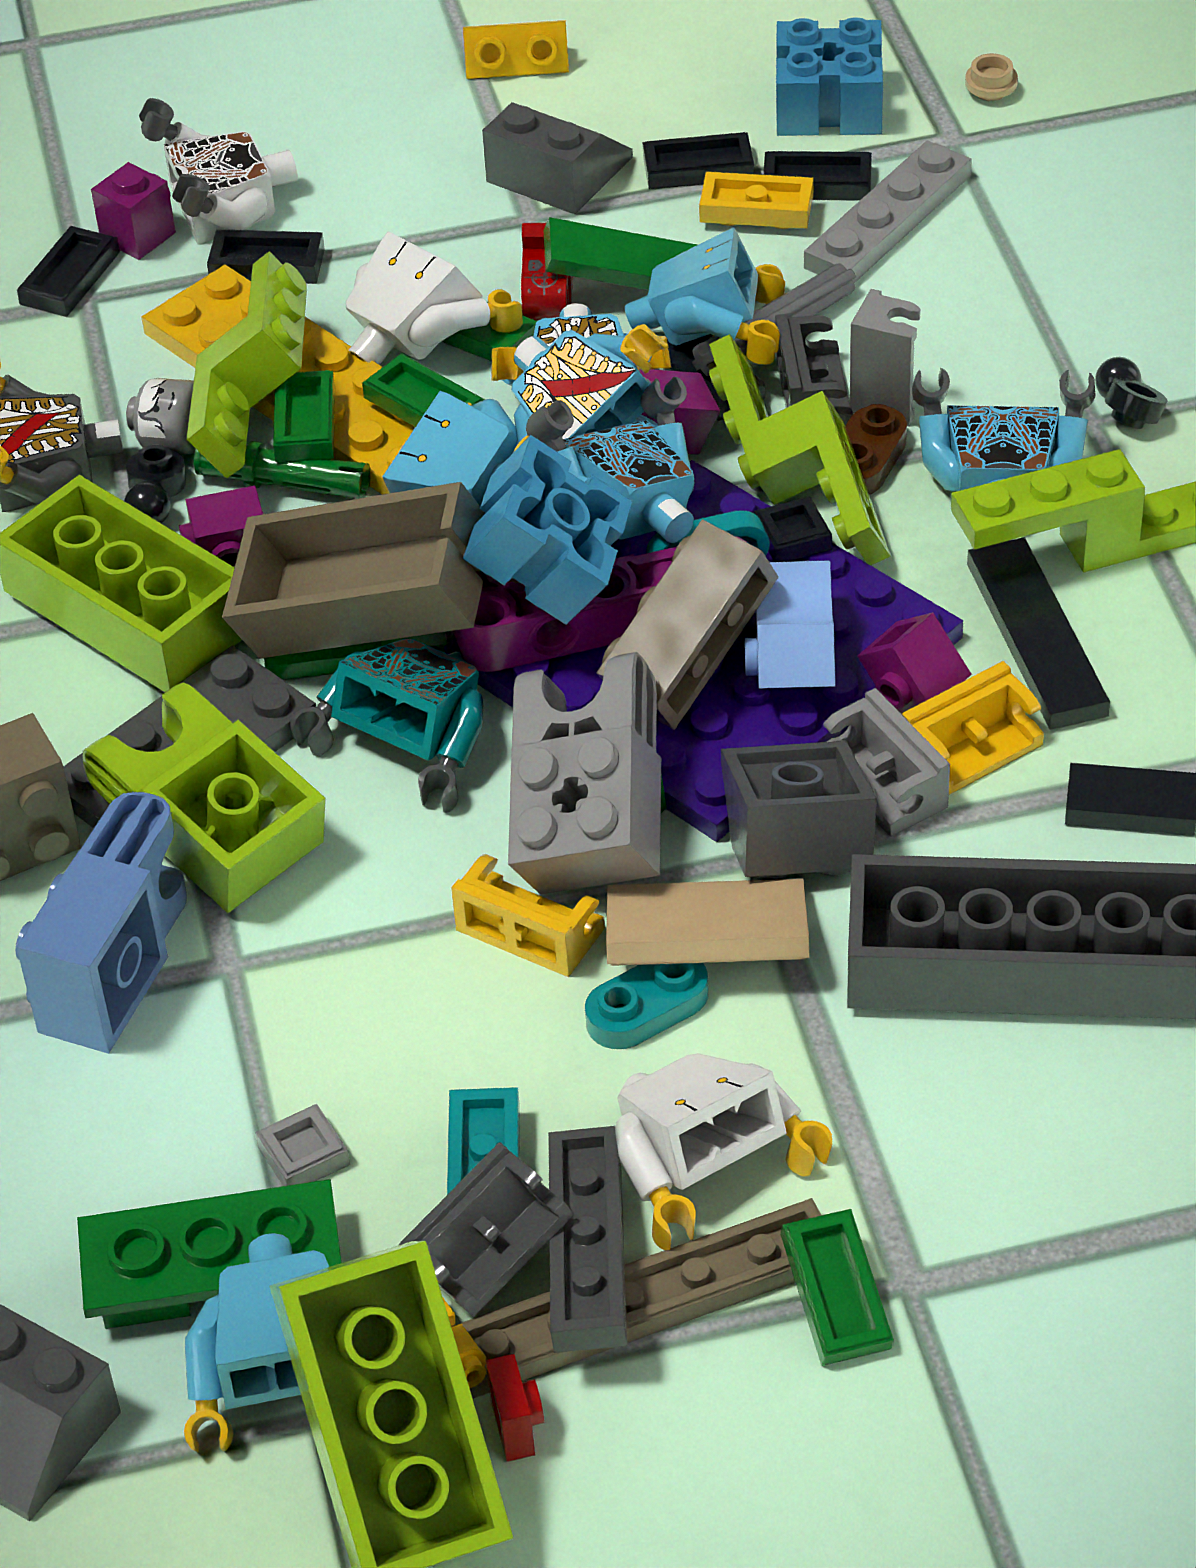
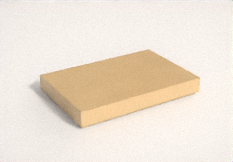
(706, 922)

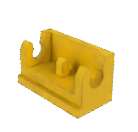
(979, 724)
(523, 920)

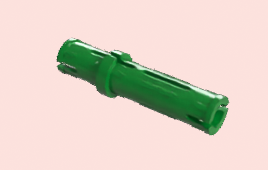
(318, 475)

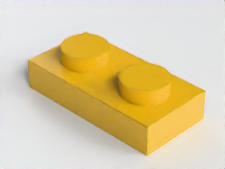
(756, 200)

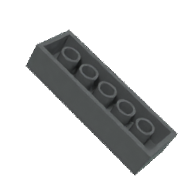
(1022, 936)

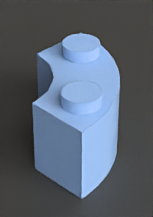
(794, 629)

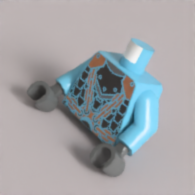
(998, 442)
(634, 459)

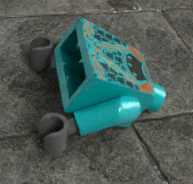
(405, 698)

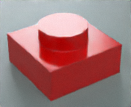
(514, 1406)

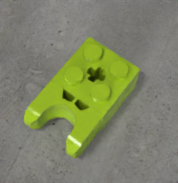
(230, 797)

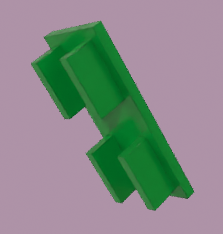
(164, 1256)

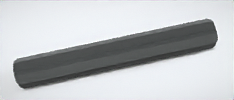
(801, 301)

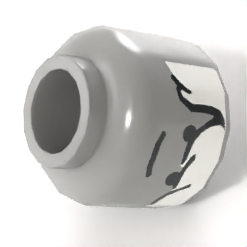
(162, 414)

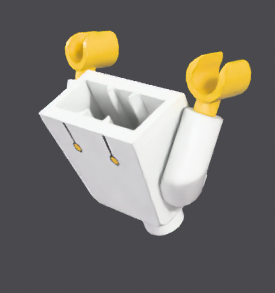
(417, 301)
(699, 1120)

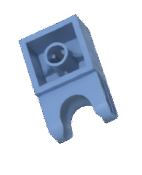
(104, 926)

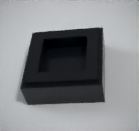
(795, 530)

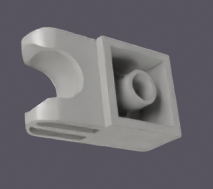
(585, 781)

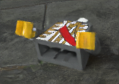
(46, 443)

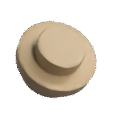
(991, 77)

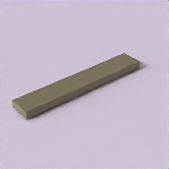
(659, 1292)

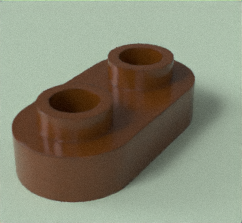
(877, 440)

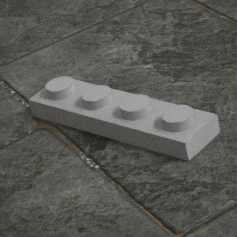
(889, 210)

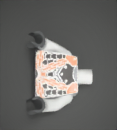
(218, 177)

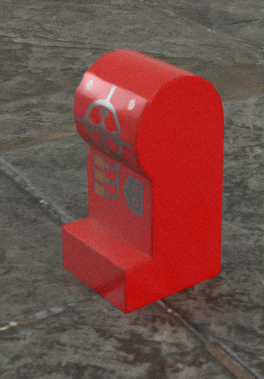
(541, 291)

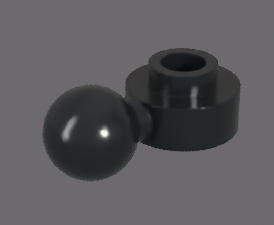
(1132, 401)
(154, 477)

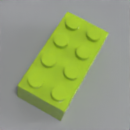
(119, 582)
(391, 1410)

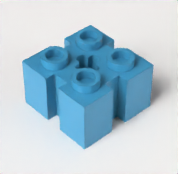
(829, 77)
(548, 530)

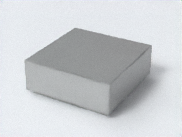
(302, 1147)

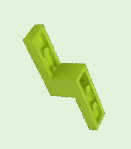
(247, 364)
(796, 450)
(1092, 501)

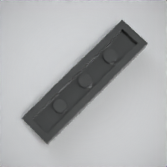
(589, 1247)

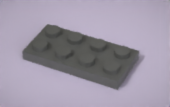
(229, 682)

